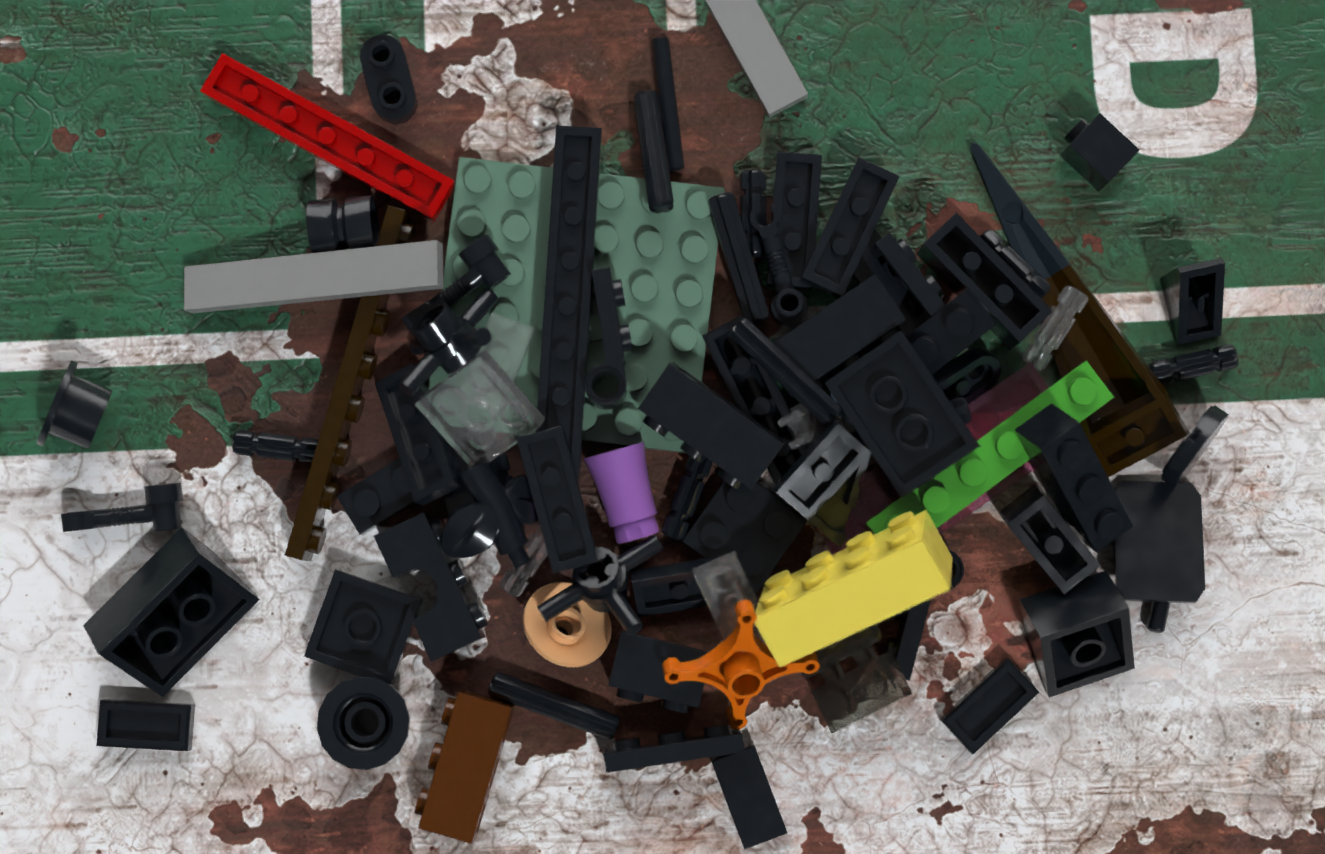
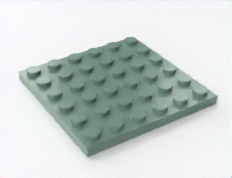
(659, 257)

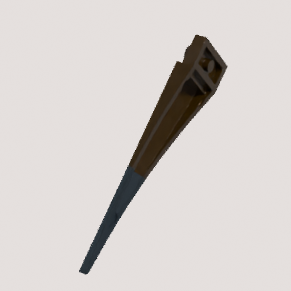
(1141, 413)

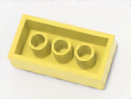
(853, 587)

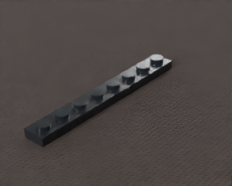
(569, 283)

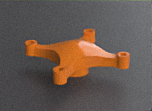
(737, 666)

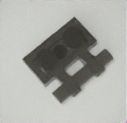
(862, 691)

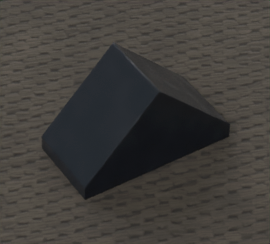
(1195, 300)

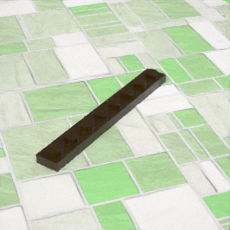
(345, 405)

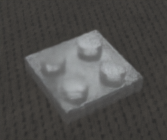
(479, 410)

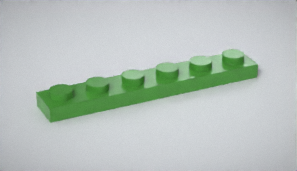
(1000, 452)

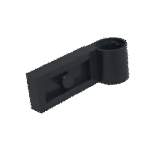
(615, 339)
(912, 624)

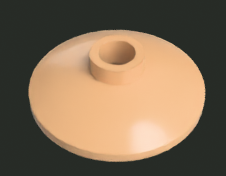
(586, 629)

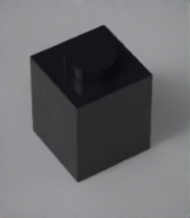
(1098, 151)

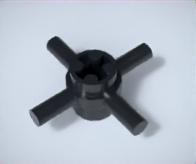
(447, 339)
(609, 594)

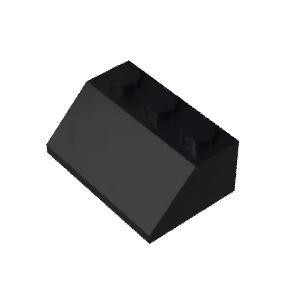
(170, 613)

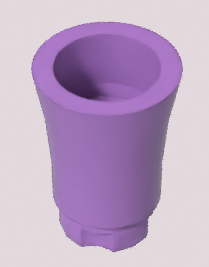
(625, 491)

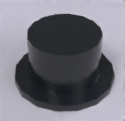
(75, 410)
(363, 723)

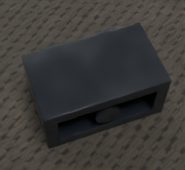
(639, 672)

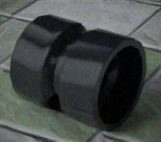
(342, 226)

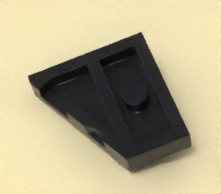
(826, 481)

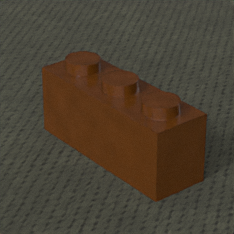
(464, 765)

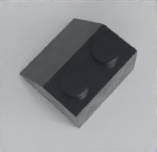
(1078, 633)

